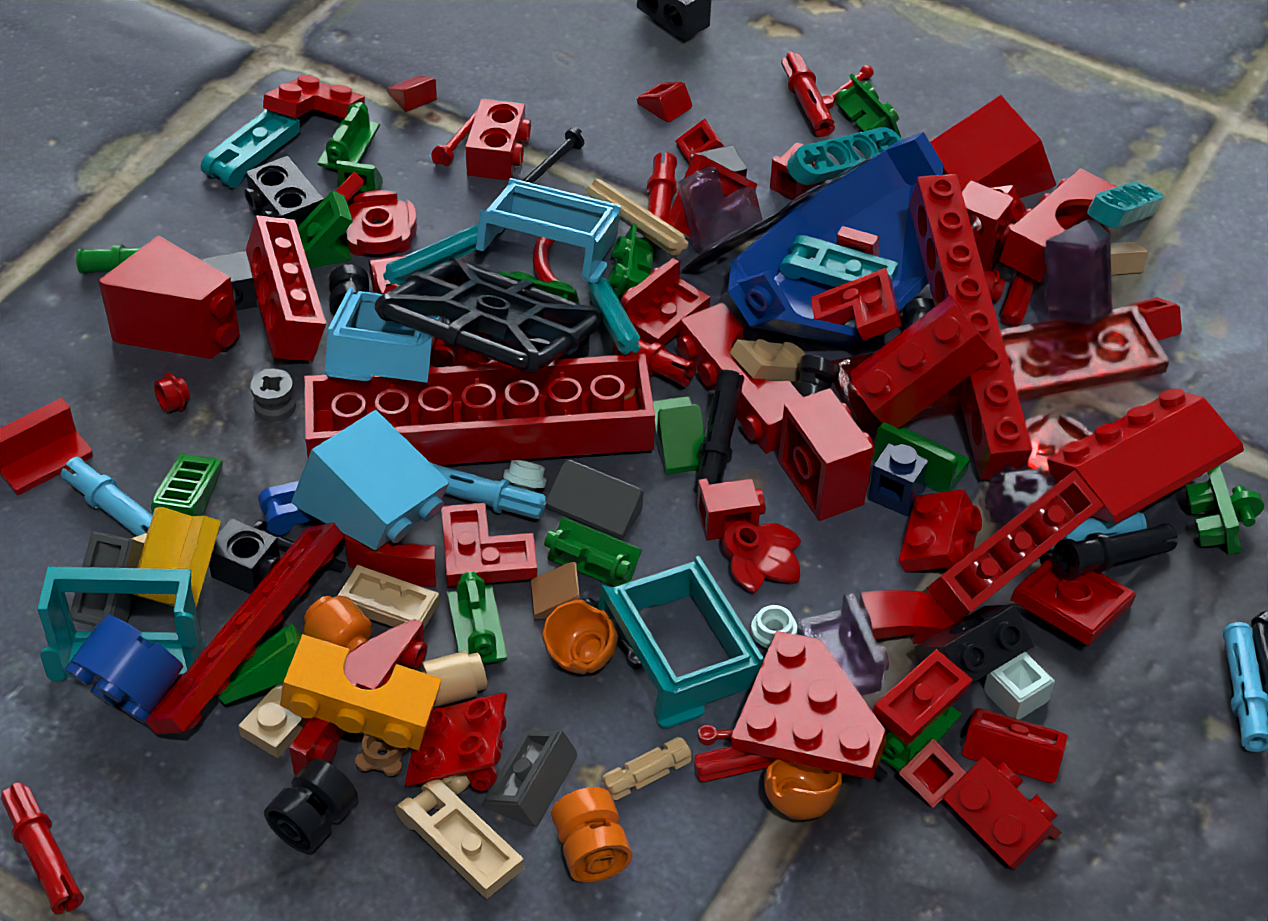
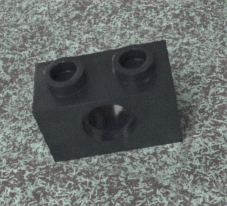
(981, 640)

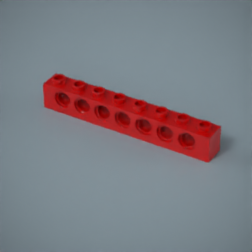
(955, 269)

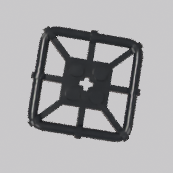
(493, 306)

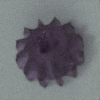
(1015, 491)

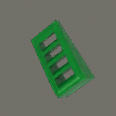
(202, 489)
(265, 667)

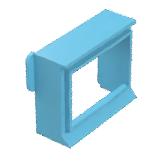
(538, 210)
(367, 346)

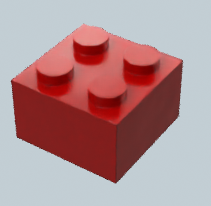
(825, 454)

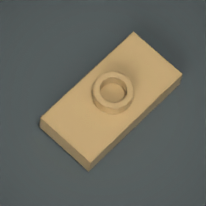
(389, 598)

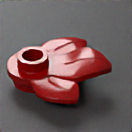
(764, 556)

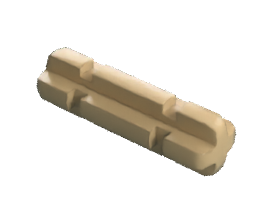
(647, 768)

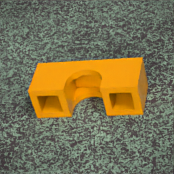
(393, 712)

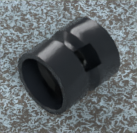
(306, 810)

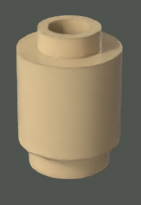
(460, 675)

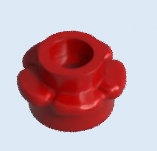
(994, 283)
(171, 393)

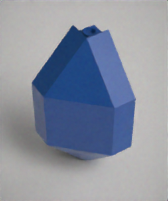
(866, 199)

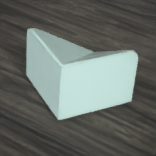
(1019, 686)

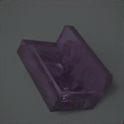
(851, 643)

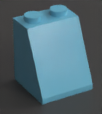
(370, 483)

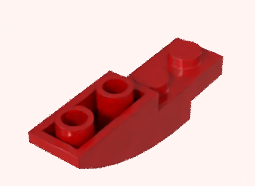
(367, 669)

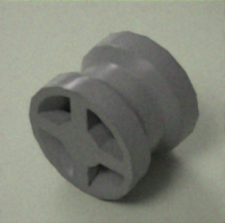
(273, 395)

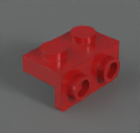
(662, 302)
(940, 531)
(1000, 812)

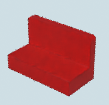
(40, 446)
(921, 697)

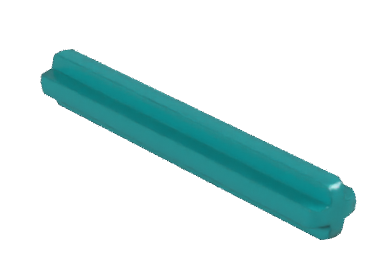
(432, 255)
(614, 316)

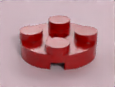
(394, 232)

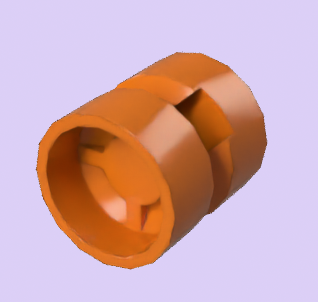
(591, 835)

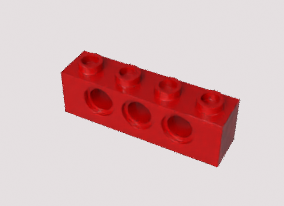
(285, 289)
(1014, 547)

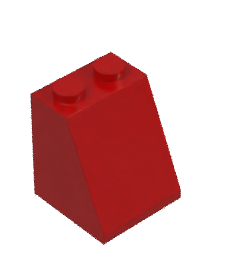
(995, 151)
(170, 302)

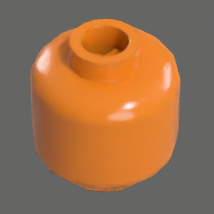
(337, 622)

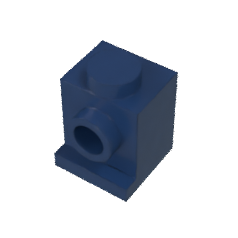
(902, 467)

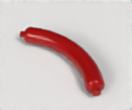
(540, 259)

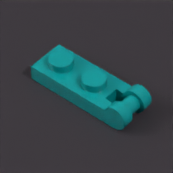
(249, 147)
(831, 262)

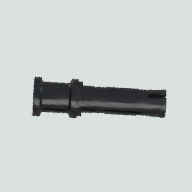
(1101, 551)

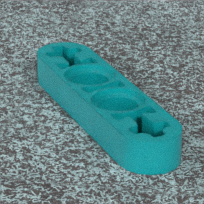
(842, 149)
(1124, 204)

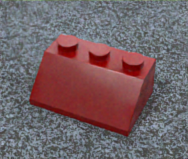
(921, 364)

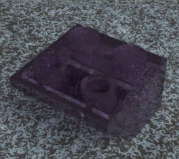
(1079, 274)

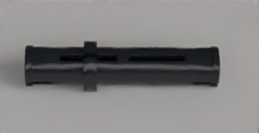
(716, 448)

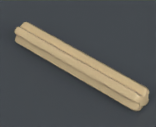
(647, 223)

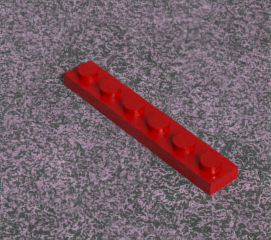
(237, 639)

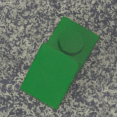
(323, 231)
(678, 434)

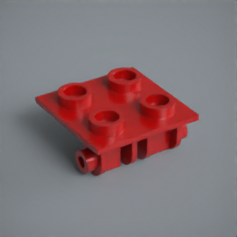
(461, 741)

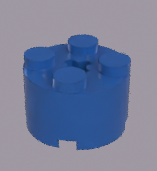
(124, 667)

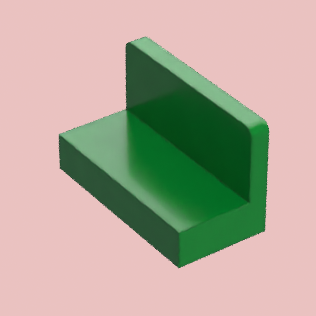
(944, 466)

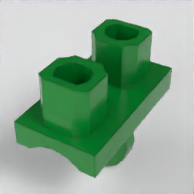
(1228, 510)

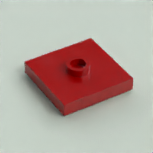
(1076, 606)

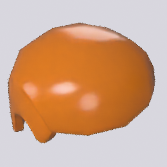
(579, 637)
(800, 789)

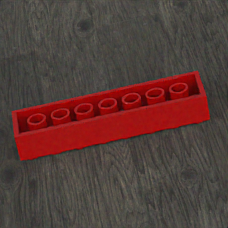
(497, 410)

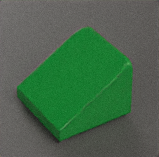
(369, 173)

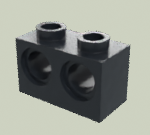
(679, 16)
(281, 191)

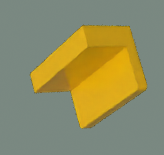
(179, 543)

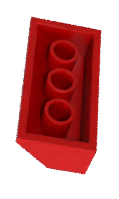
(1148, 453)

